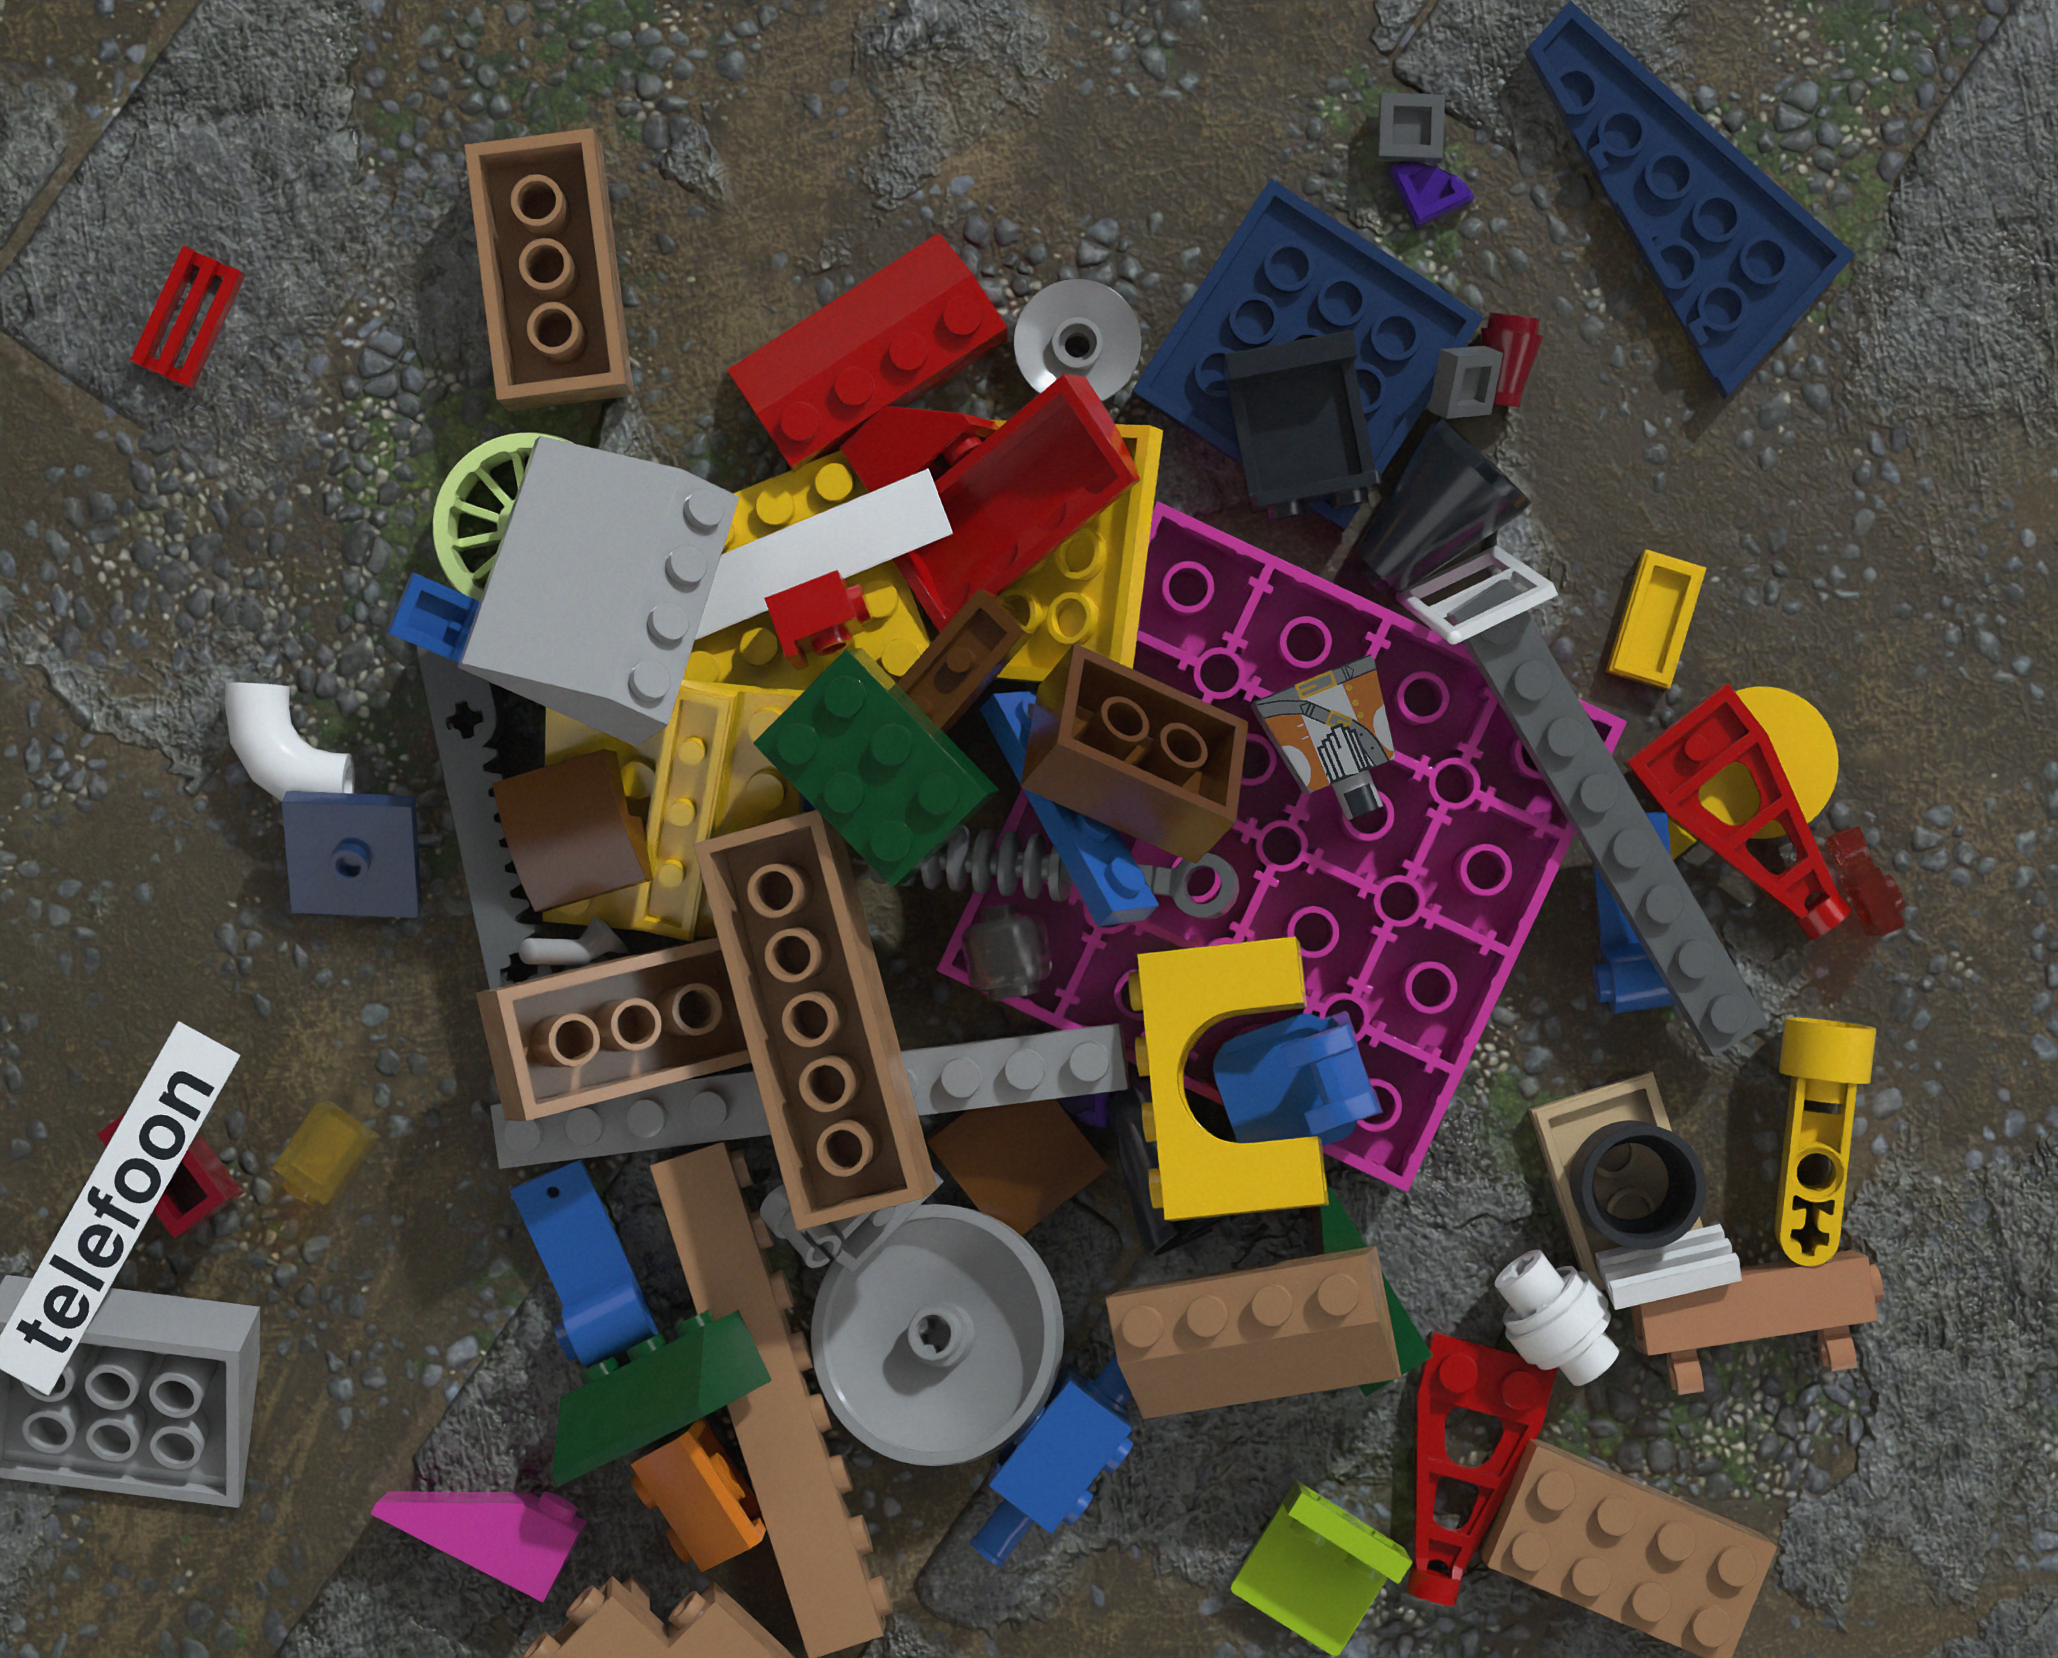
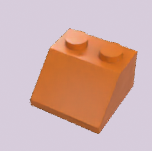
(699, 1494)

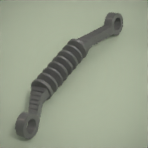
(1036, 866)

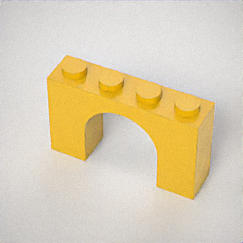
(1180, 1000)

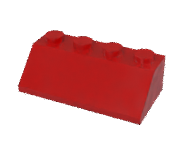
(869, 351)

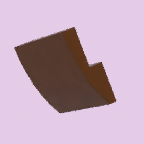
(572, 831)
(1017, 1159)

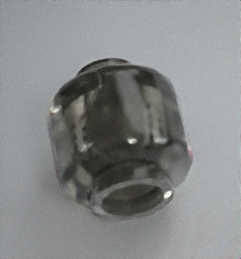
(1006, 952)

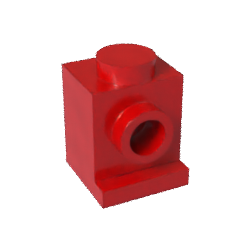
(818, 617)

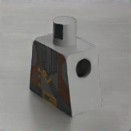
(1332, 733)

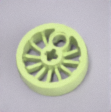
(452, 503)

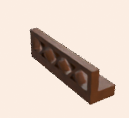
(965, 658)

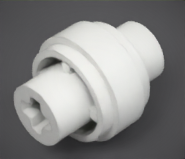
(1556, 1317)

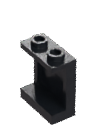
(1300, 425)

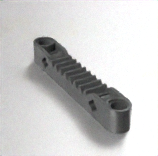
(482, 844)

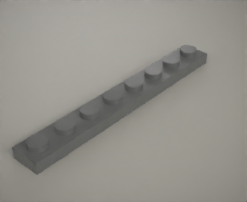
(1611, 824)

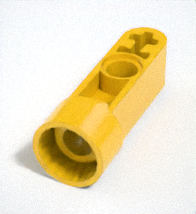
(1824, 1066)

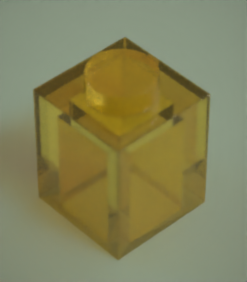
(324, 1154)

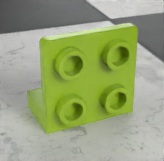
(1318, 1568)

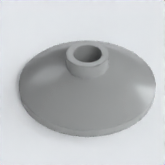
(1081, 310)

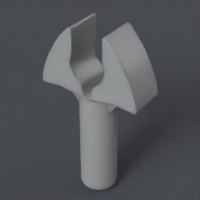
(574, 953)

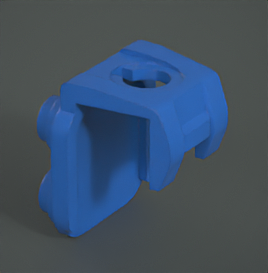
(1295, 1080)

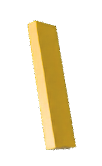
(684, 809)

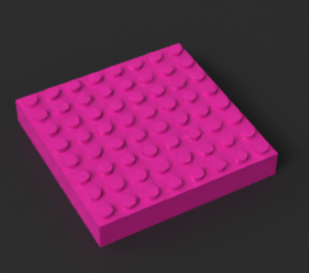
(1395, 911)

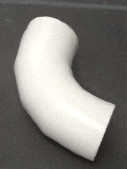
(272, 748)

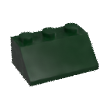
(655, 1392)

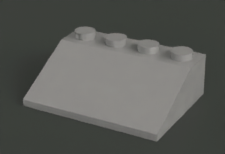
(600, 586)
(145, 1403)

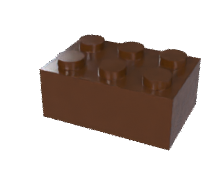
(1135, 754)

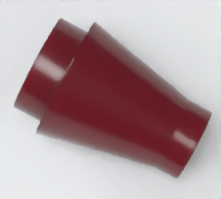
(1519, 343)

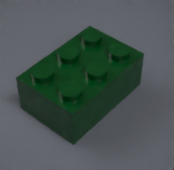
(875, 766)

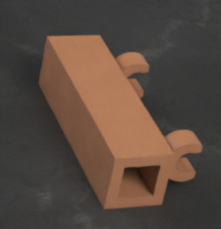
(1766, 1303)

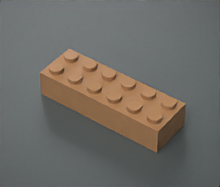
(815, 1019)

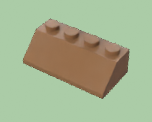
(1254, 1333)

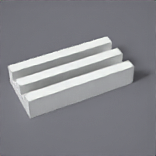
(1688, 1265)

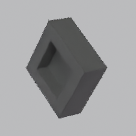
(1410, 127)
(1465, 382)

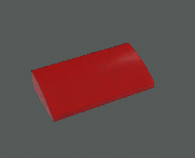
(1021, 497)

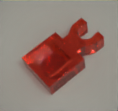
(1873, 896)

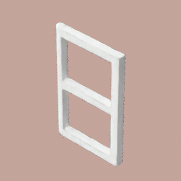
(1513, 570)

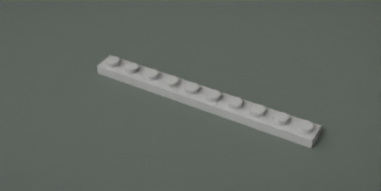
(732, 1108)

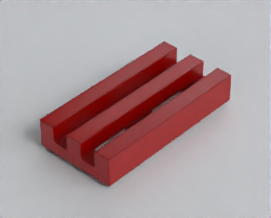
(166, 306)

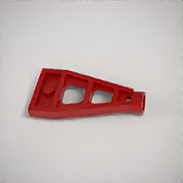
(1697, 749)
(1483, 1381)

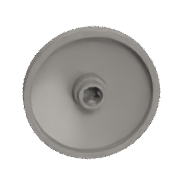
(939, 1338)

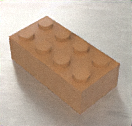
(549, 270)
(612, 1029)
(1627, 1551)

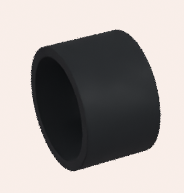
(1682, 1201)

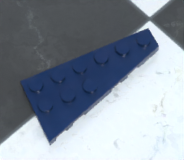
(1706, 220)

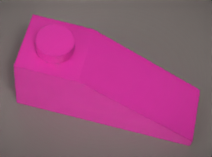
(499, 1533)

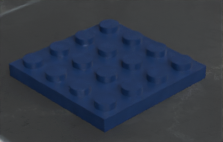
(1300, 278)

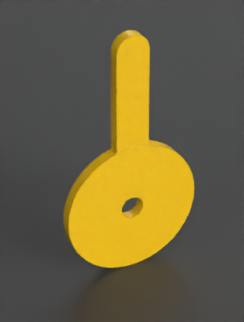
(1804, 750)

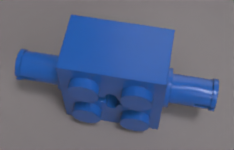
(1056, 1458)

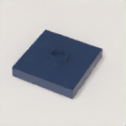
(352, 854)

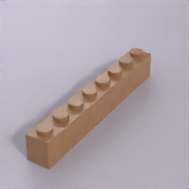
(780, 1422)

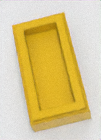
(1655, 619)

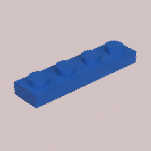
(1089, 849)

